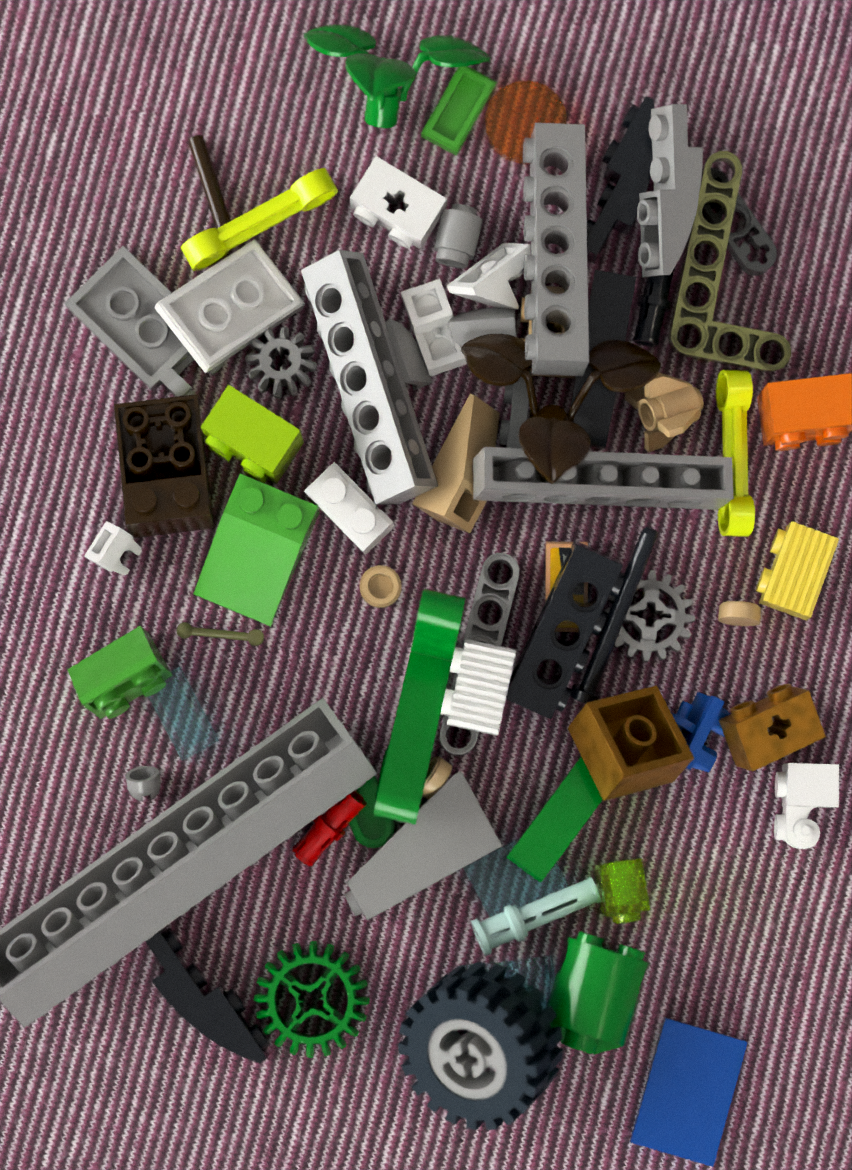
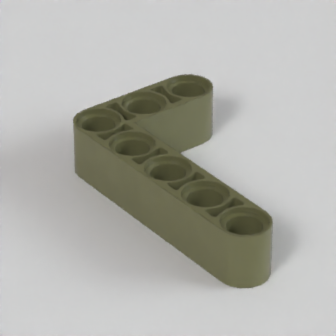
(709, 277)

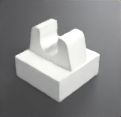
(110, 546)

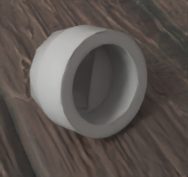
(143, 782)

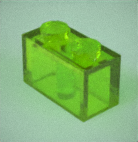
(622, 890)

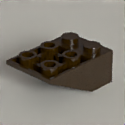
(163, 466)

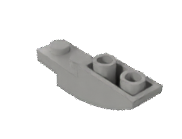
(671, 208)

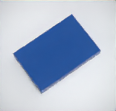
(688, 1092)

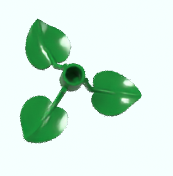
(382, 76)

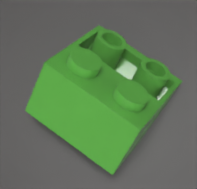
(120, 674)

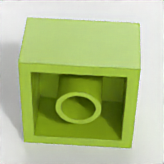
(251, 435)

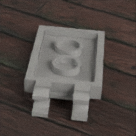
(122, 314)

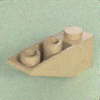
(453, 467)

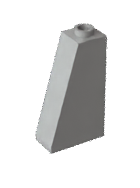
(446, 838)

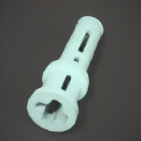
(516, 922)

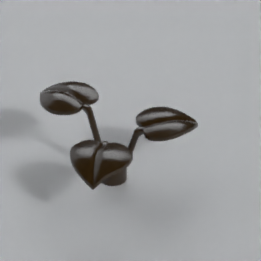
(550, 435)

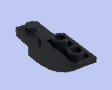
(630, 171)
(212, 1014)

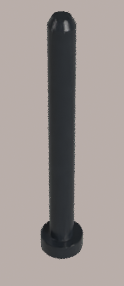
(586, 691)

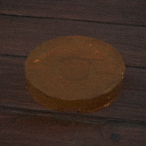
(514, 114)

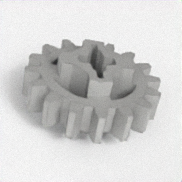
(648, 635)

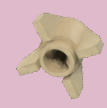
(665, 408)

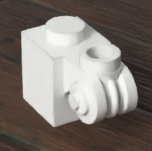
(803, 789)

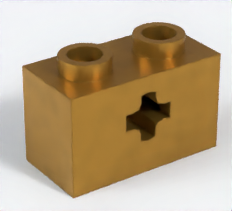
(793, 727)

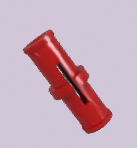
(328, 828)

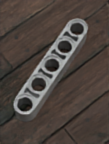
(499, 595)

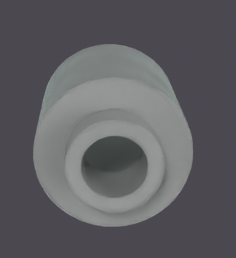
(457, 236)

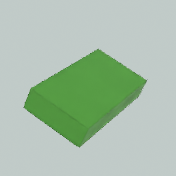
(458, 109)

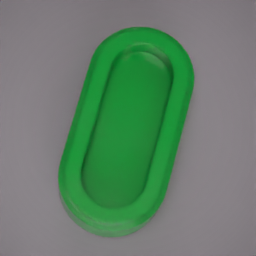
(370, 829)

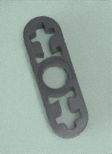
(758, 241)

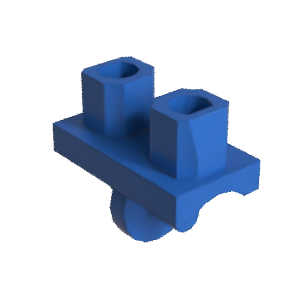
(695, 724)

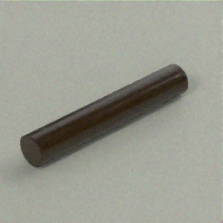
(209, 180)

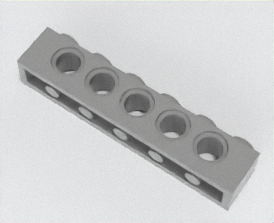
(563, 148)
(372, 355)
(607, 480)

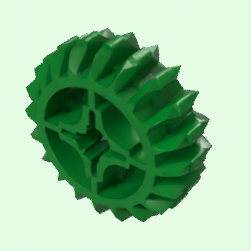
(289, 1028)

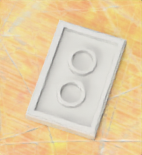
(229, 305)

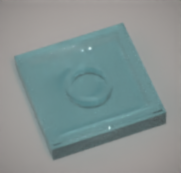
(504, 883)

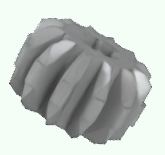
(297, 360)

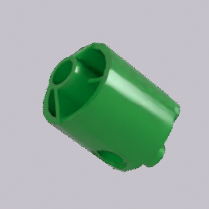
(596, 994)

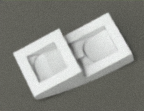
(429, 318)

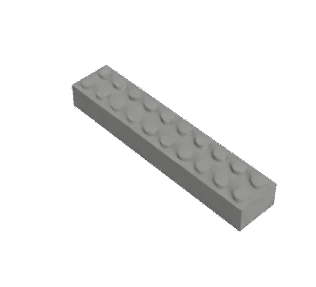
(177, 860)

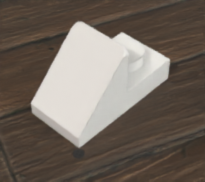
(490, 277)

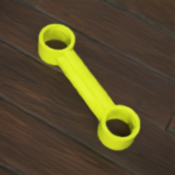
(214, 243)
(734, 399)

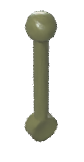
(254, 637)

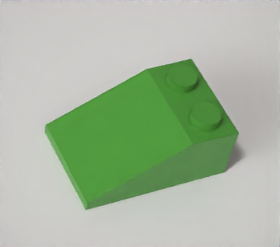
(256, 549)

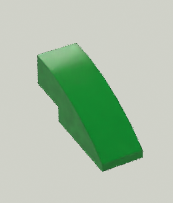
(557, 823)

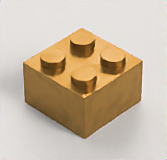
(630, 742)

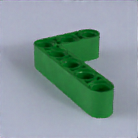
(419, 706)

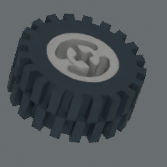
(504, 1032)

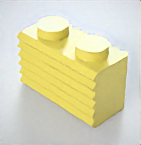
(797, 570)

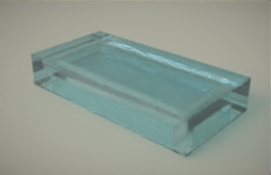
(183, 716)

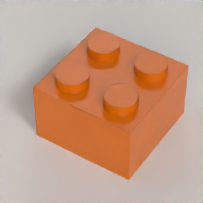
(806, 411)

